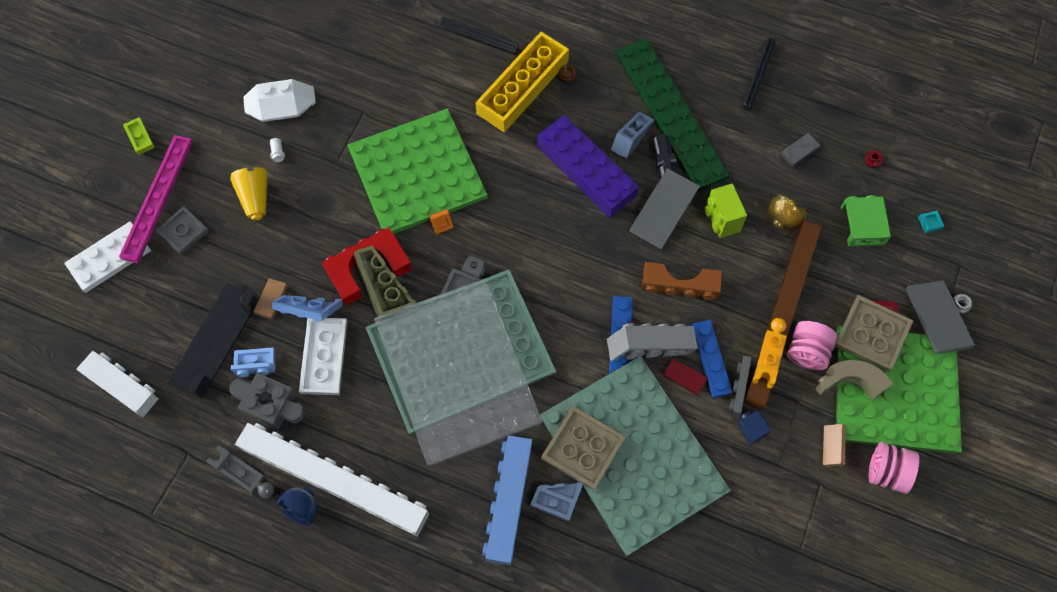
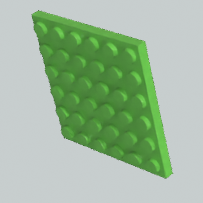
(417, 171)
(915, 411)

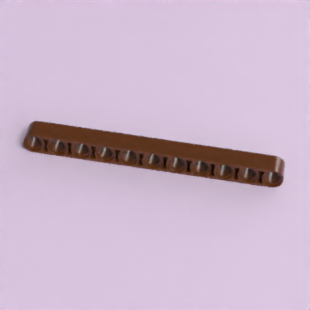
(787, 299)

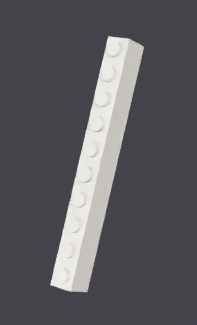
(332, 479)

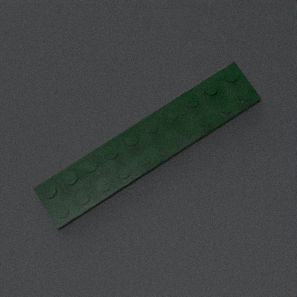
(671, 114)

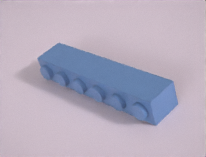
(508, 501)

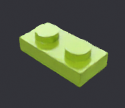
(138, 136)

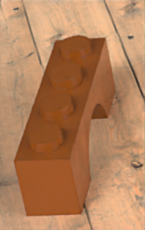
(657, 279)

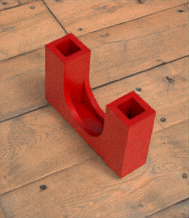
(341, 265)

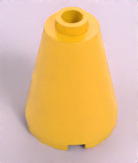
(251, 191)

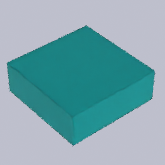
(931, 221)

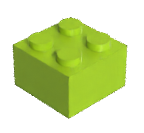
(725, 211)

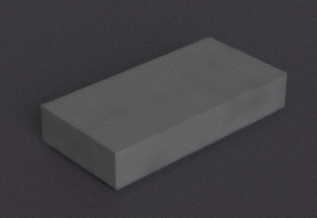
(800, 149)

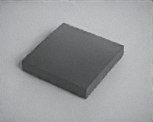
(182, 230)

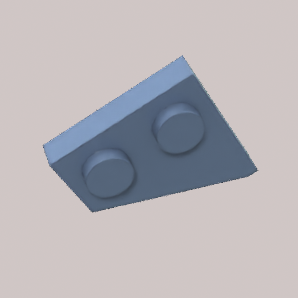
(557, 499)

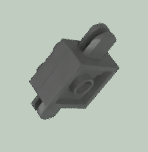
(267, 401)

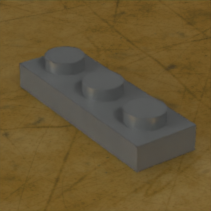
(740, 387)

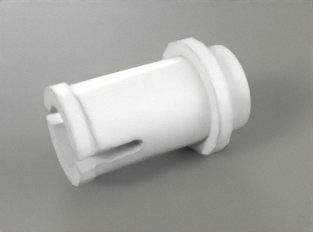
(276, 149)

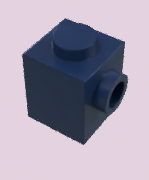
(753, 426)

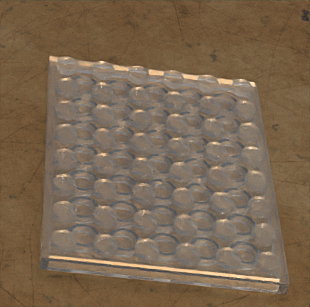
(457, 372)

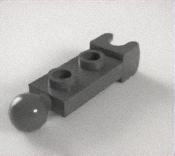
(241, 473)

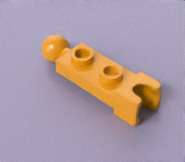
(771, 353)

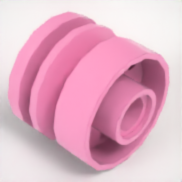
(812, 345)
(894, 468)

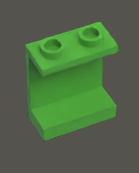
(866, 221)

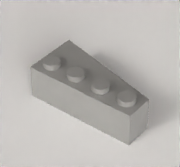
(651, 341)

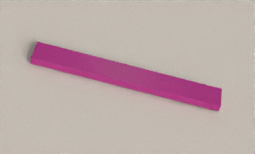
(156, 199)

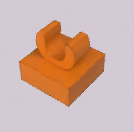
(441, 221)

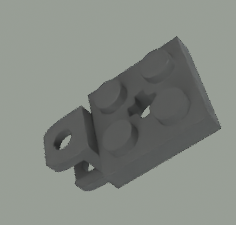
(471, 272)

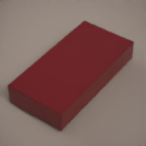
(685, 377)

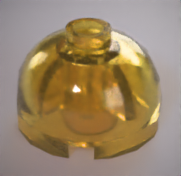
(785, 212)

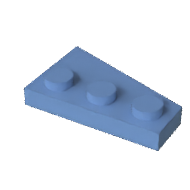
(301, 307)

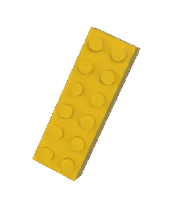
(522, 82)

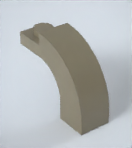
(863, 374)

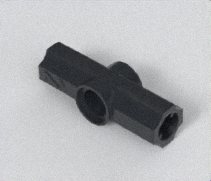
(664, 157)

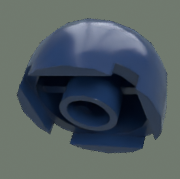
(299, 505)

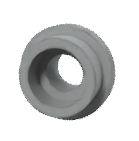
(965, 300)

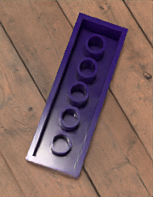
(587, 166)

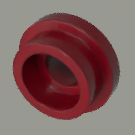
(873, 163)

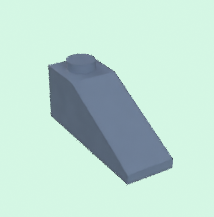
(631, 134)

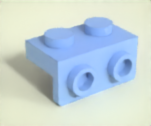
(253, 362)

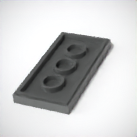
(664, 209)
(940, 317)

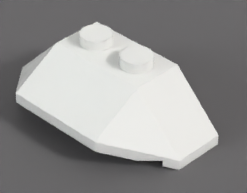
(279, 100)

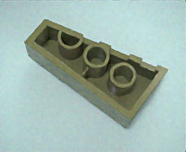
(381, 283)

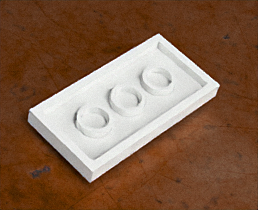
(101, 259)
(323, 356)

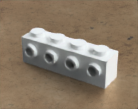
(117, 383)

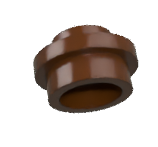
(567, 73)

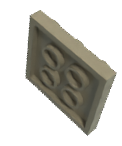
(873, 333)
(583, 448)

